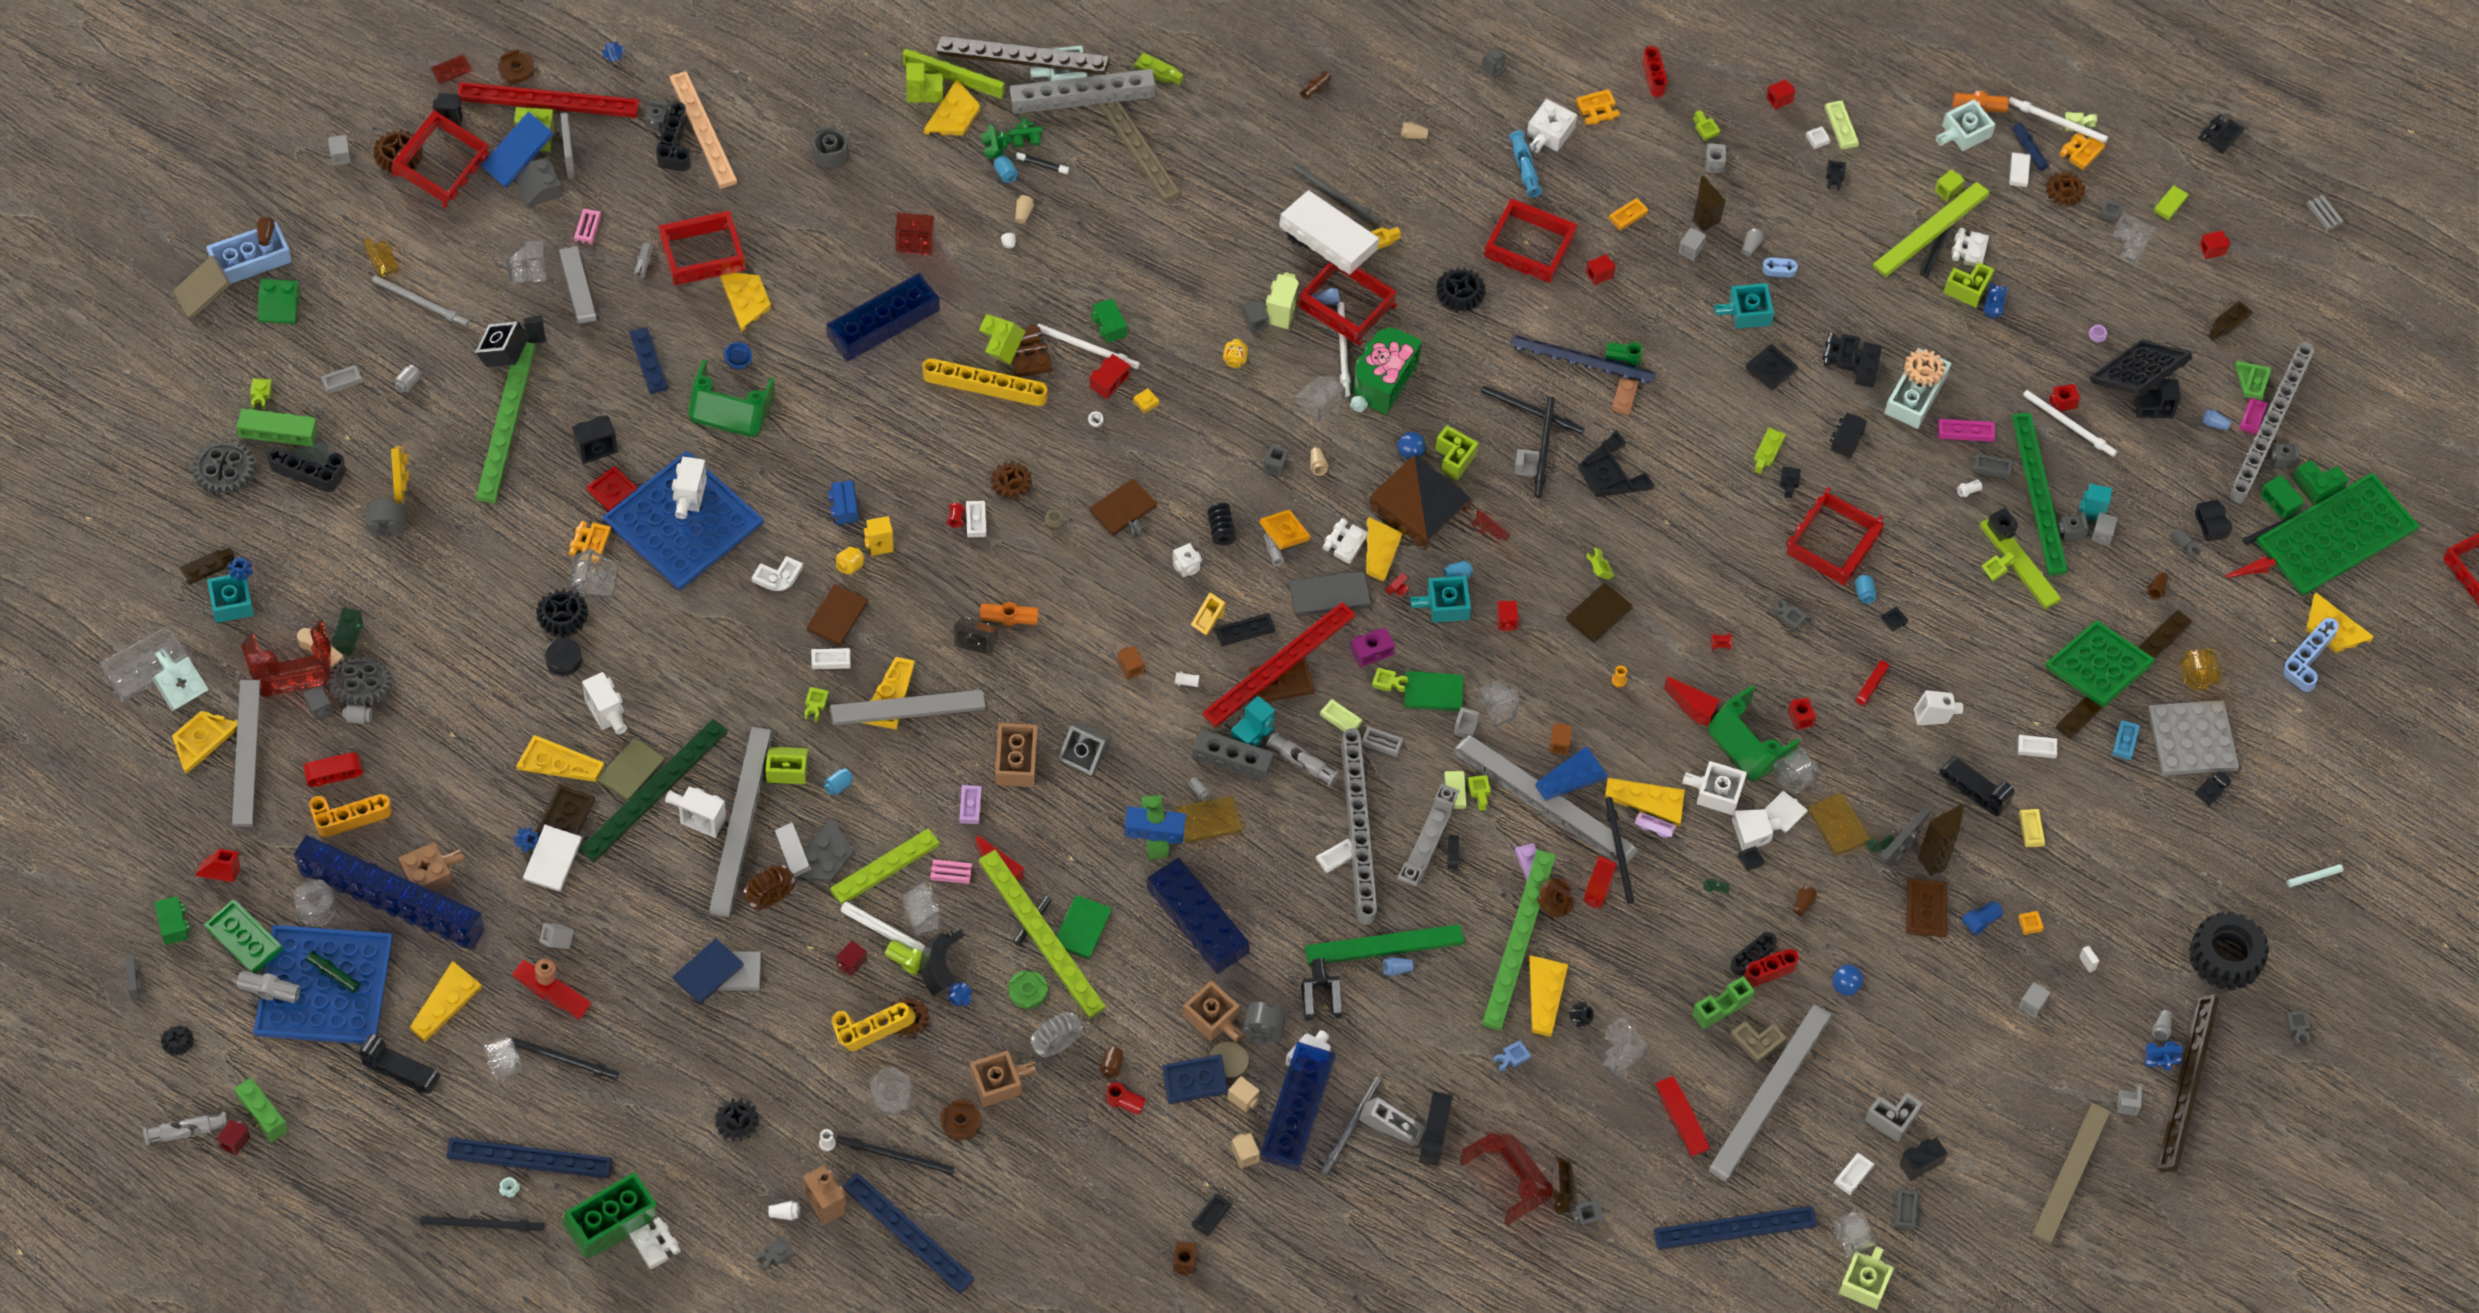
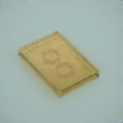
(1210, 819)
(1838, 824)

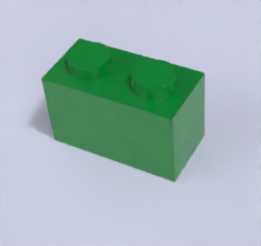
(1109, 320)
(2282, 497)
(171, 920)

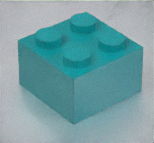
(229, 598)

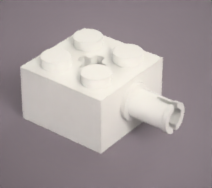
(1550, 126)
(689, 485)
(604, 702)
(1719, 787)
(699, 810)

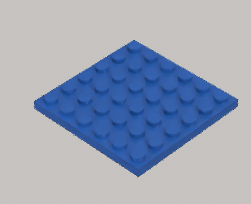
(682, 546)
(324, 1006)

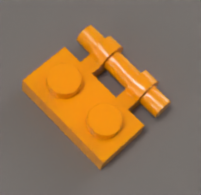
(1597, 102)
(2085, 154)
(596, 538)

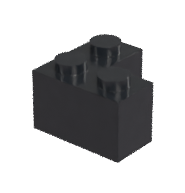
(2160, 401)

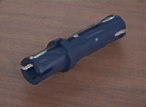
(2027, 141)

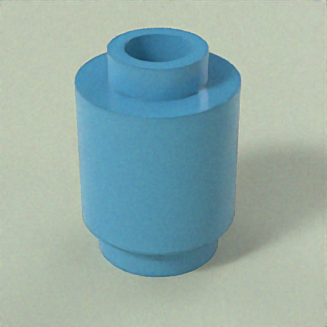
(1005, 169)
(1458, 569)
(1865, 589)
(838, 782)

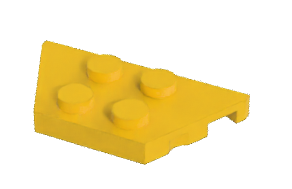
(954, 112)
(746, 297)
(400, 474)
(2348, 633)
(201, 737)

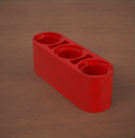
(1654, 71)
(333, 769)
(1776, 960)

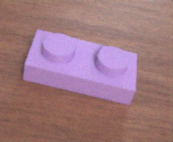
(970, 804)
(1648, 823)
(1526, 857)

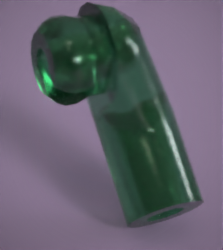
(1882, 845)
(1714, 885)

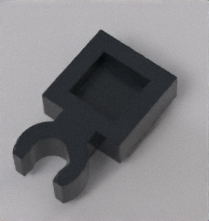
(1835, 173)

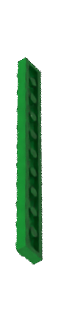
(2039, 494)

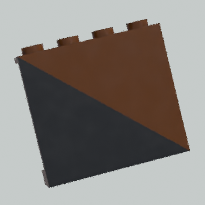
(1418, 501)

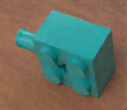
(1748, 305)
(1446, 599)

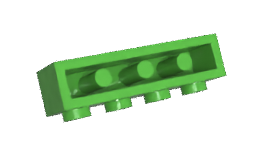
(277, 427)

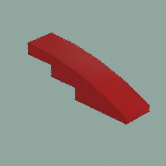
(556, 992)
(1682, 1116)

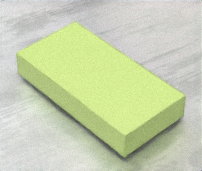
(1340, 716)
(1456, 780)

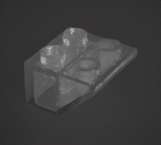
(527, 263)
(921, 910)

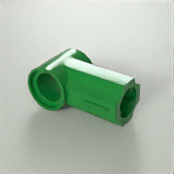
(1630, 353)

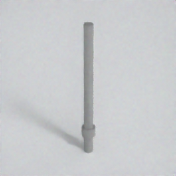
(449, 314)

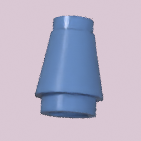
(1328, 296)
(2215, 419)
(1396, 966)

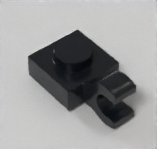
(1790, 479)

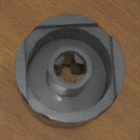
(830, 147)
(385, 517)
(1264, 1023)

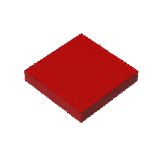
(611, 488)

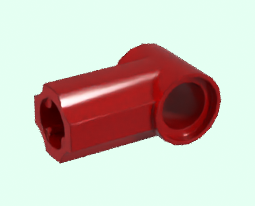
(1126, 1100)

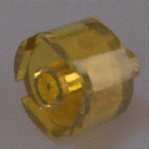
(2200, 668)

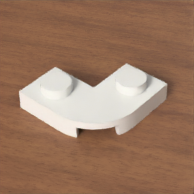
(778, 579)

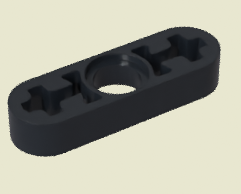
(1755, 945)

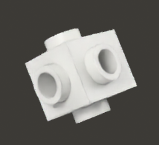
(1186, 560)

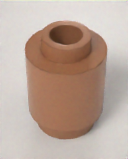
(545, 971)

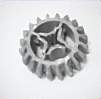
(1056, 1034)

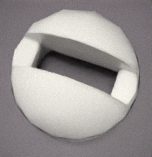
(1008, 240)
(1098, 417)

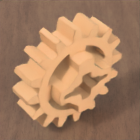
(1924, 368)

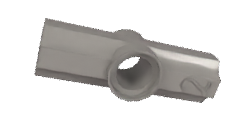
(268, 986)

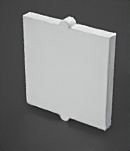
(1785, 809)

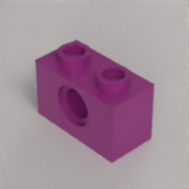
(1367, 655)

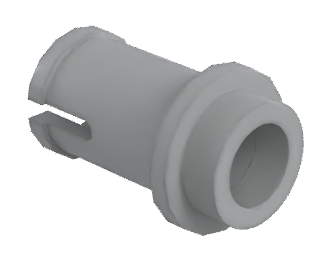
(1199, 789)

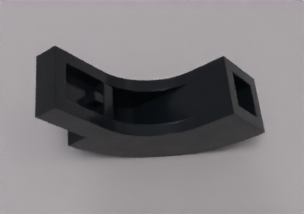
(933, 961)

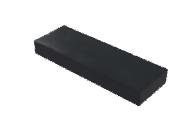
(1244, 629)

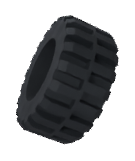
(2225, 972)

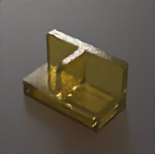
(380, 257)

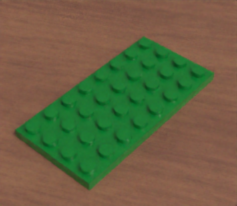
(2337, 534)

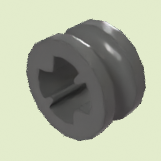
(1134, 528)

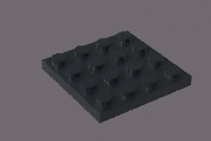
(2141, 367)

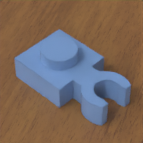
(1514, 1055)

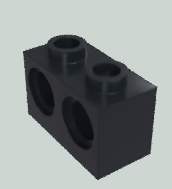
(449, 106)

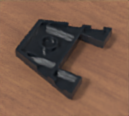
(1605, 473)

